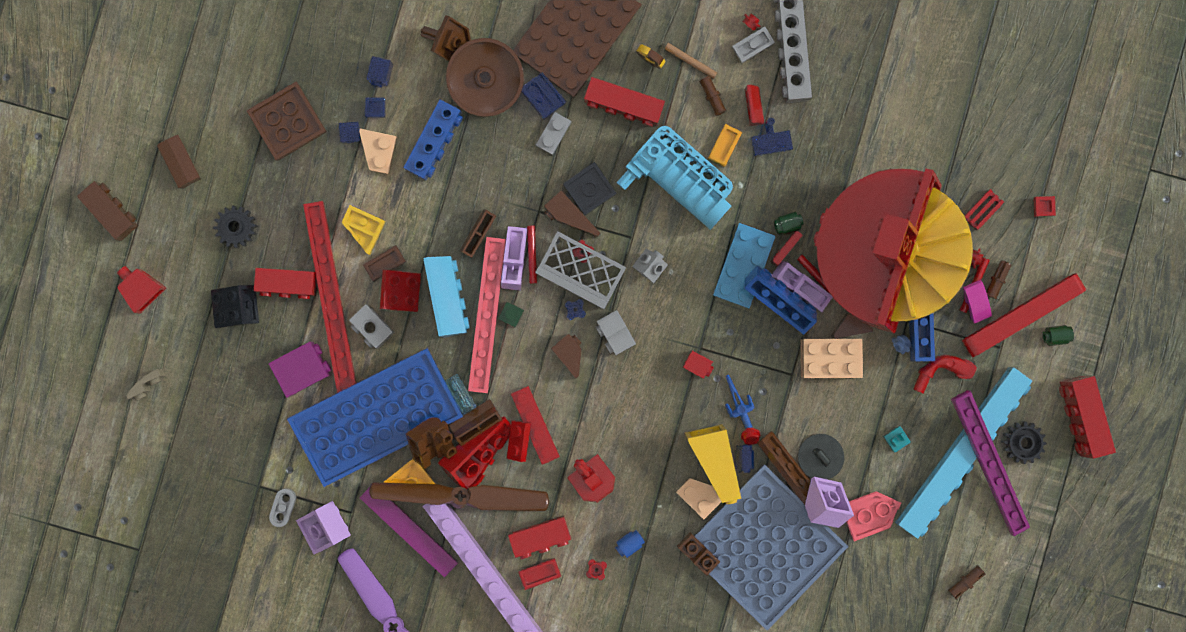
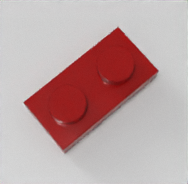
(518, 441)

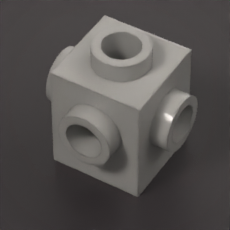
(650, 264)

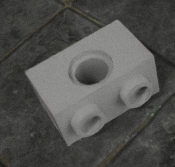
(382, 330)

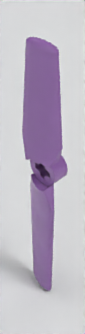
(370, 590)

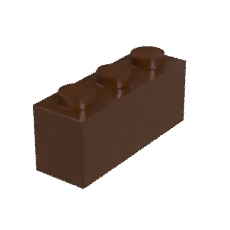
(108, 210)

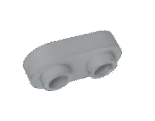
(283, 507)

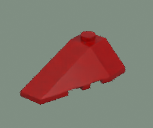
(473, 457)

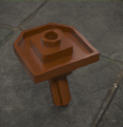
(447, 38)

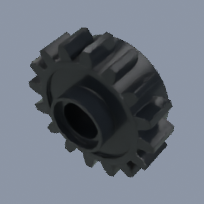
(225, 224)
(1014, 438)

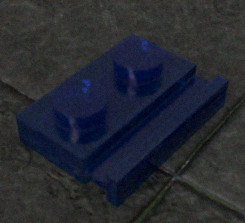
(543, 96)

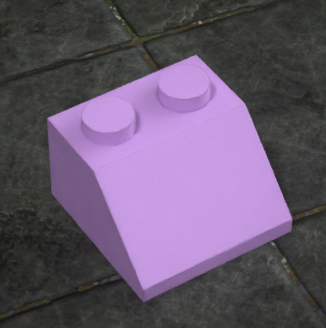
(827, 503)
(323, 527)

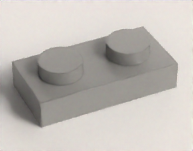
(753, 45)
(553, 133)

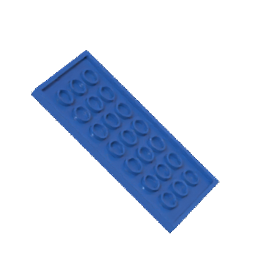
(373, 416)

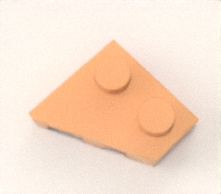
(378, 150)
(699, 496)

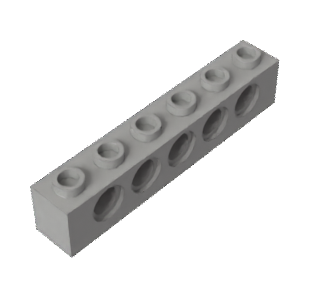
(800, 53)

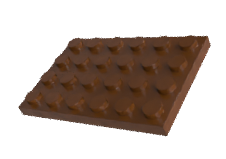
(574, 38)

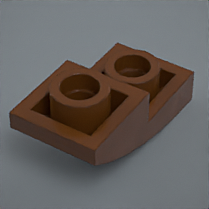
(698, 554)

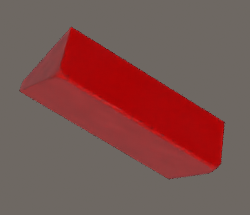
(754, 105)

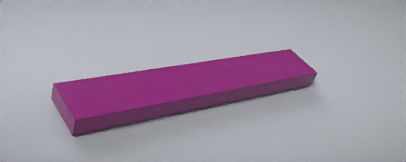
(411, 533)

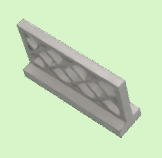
(573, 285)

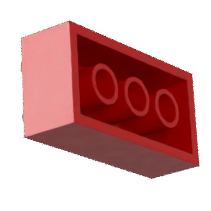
(1087, 417)

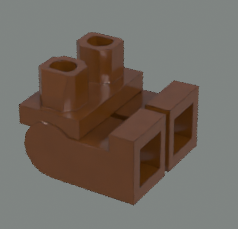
(430, 440)

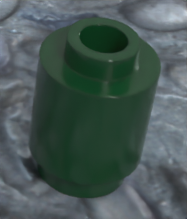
(788, 223)
(1058, 335)

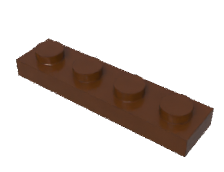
(785, 465)

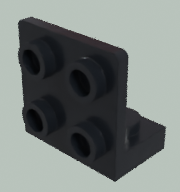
(234, 306)

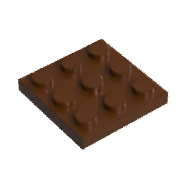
(286, 121)

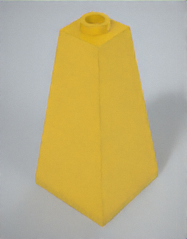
(715, 456)

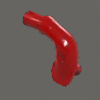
(961, 367)

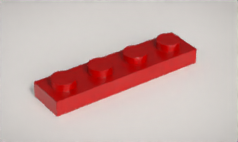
(539, 432)

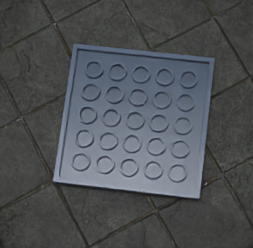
(768, 547)

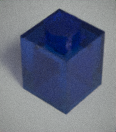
(379, 72)

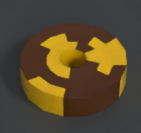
(650, 56)

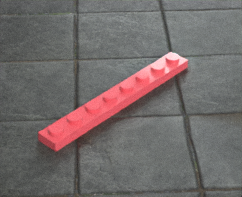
(487, 315)

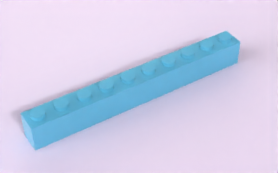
(960, 455)

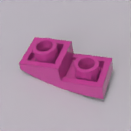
(978, 301)

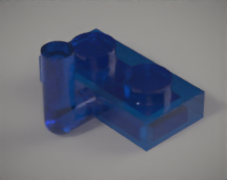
(771, 142)

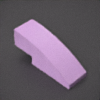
(514, 258)
(802, 285)

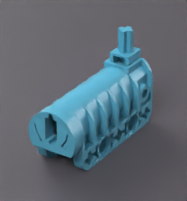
(679, 177)

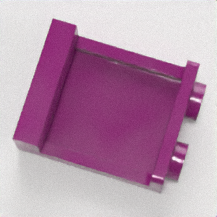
(300, 369)

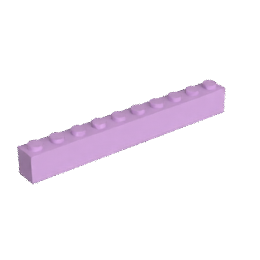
(482, 568)

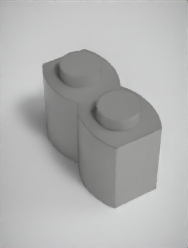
(615, 332)

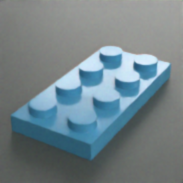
(747, 250)

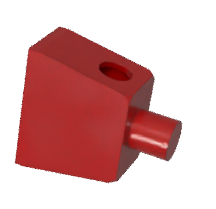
(139, 288)

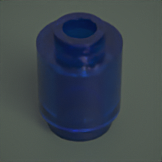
(744, 458)

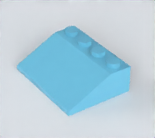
(445, 296)

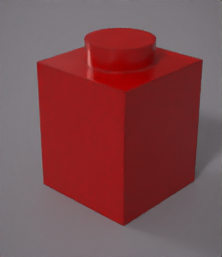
(698, 365)

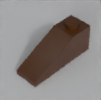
(566, 213)

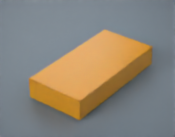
(724, 145)

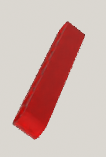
(1024, 315)

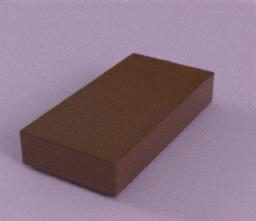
(388, 260)

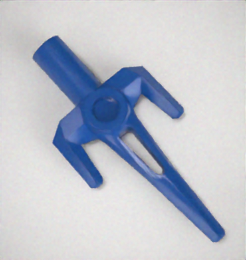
(741, 409)

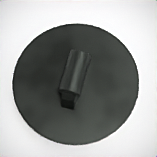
(821, 456)

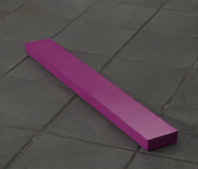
(990, 462)

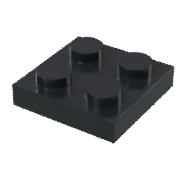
(589, 188)

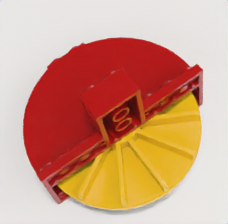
(893, 247)

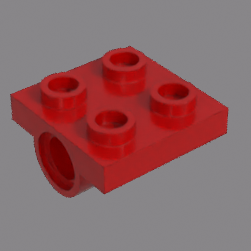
(400, 291)

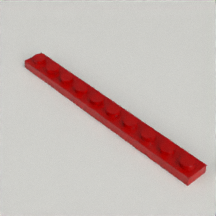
(330, 295)

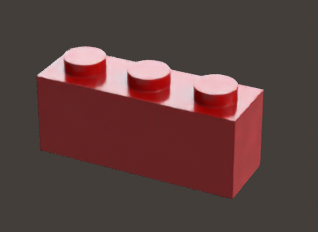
(285, 283)
(540, 537)

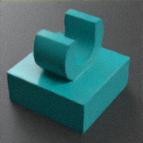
(896, 439)

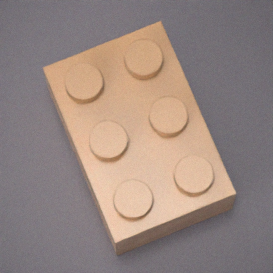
(831, 358)

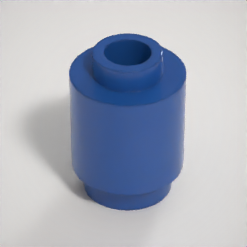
(629, 543)

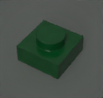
(511, 314)

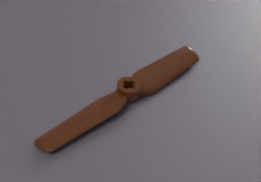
(480, 497)

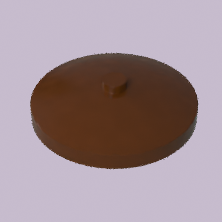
(484, 77)

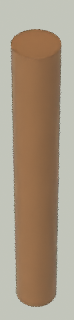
(690, 60)

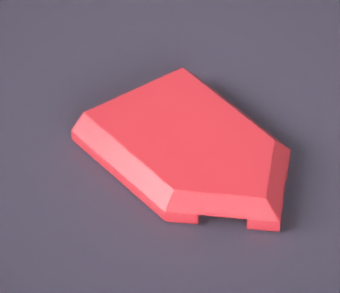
(871, 515)

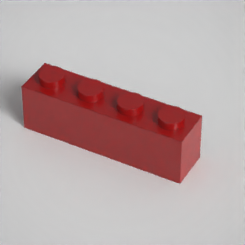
(624, 102)

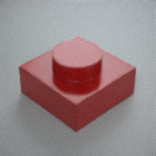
(1044, 206)

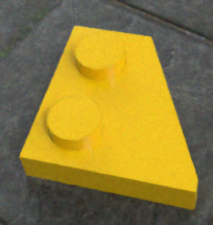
(363, 227)

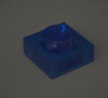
(375, 107)
(349, 132)

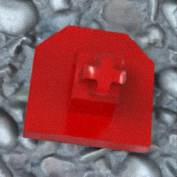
(592, 479)

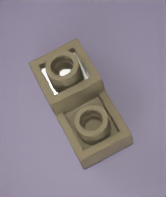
(140, 389)

